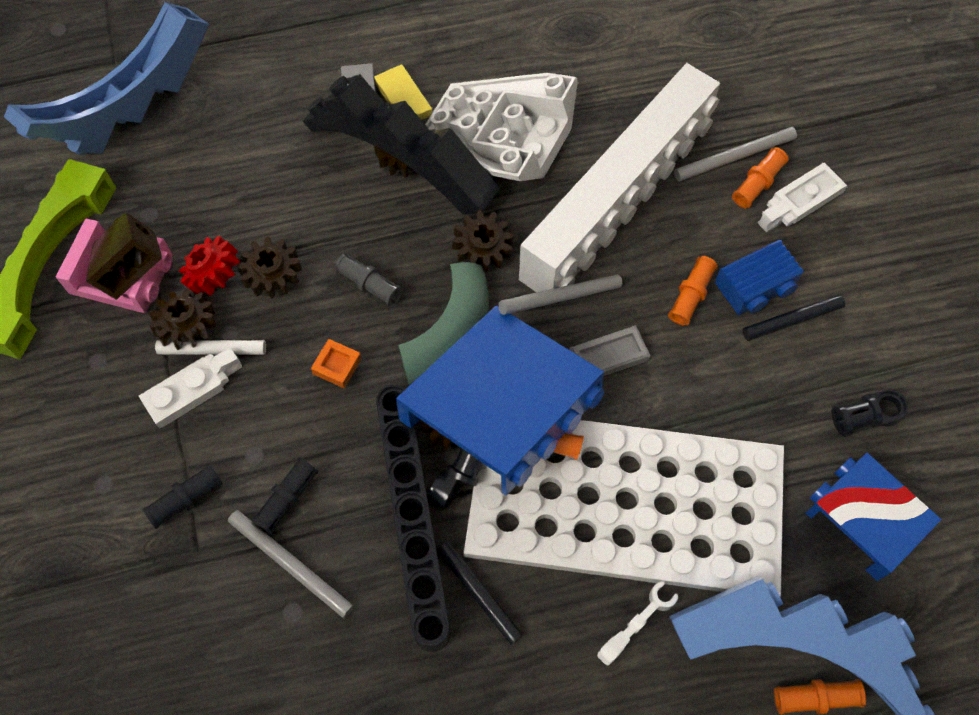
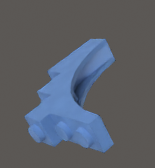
(123, 94)
(751, 617)

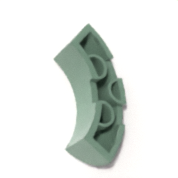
(465, 308)

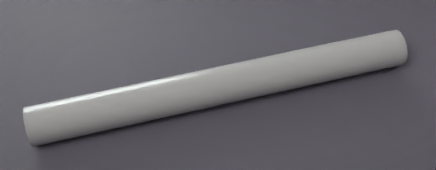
(735, 154)
(559, 294)
(291, 564)

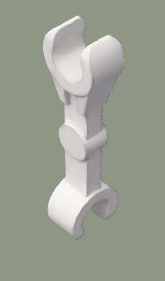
(616, 644)

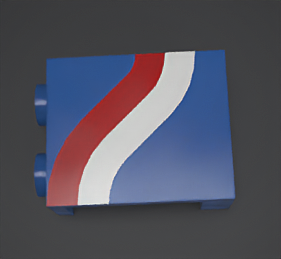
(875, 513)

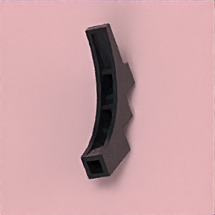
(398, 130)

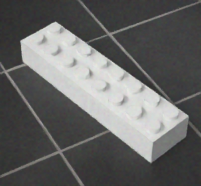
(619, 182)

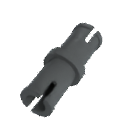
(368, 279)

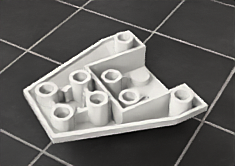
(511, 121)

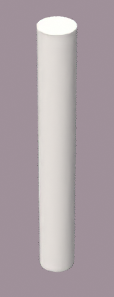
(214, 347)

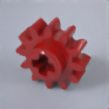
(209, 265)

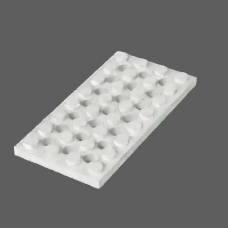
(605, 516)

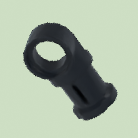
(868, 412)
(448, 482)

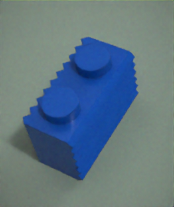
(759, 277)

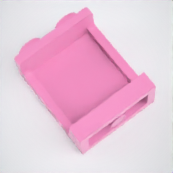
(75, 267)

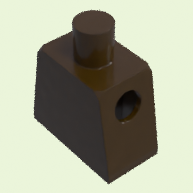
(122, 256)

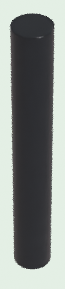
(793, 317)
(480, 593)

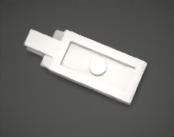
(802, 197)
(189, 387)

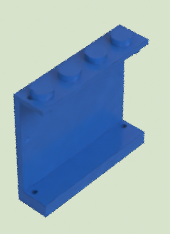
(504, 395)

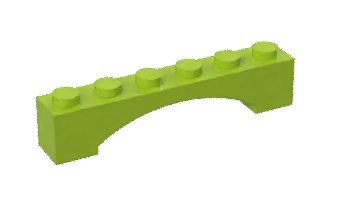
(75, 195)

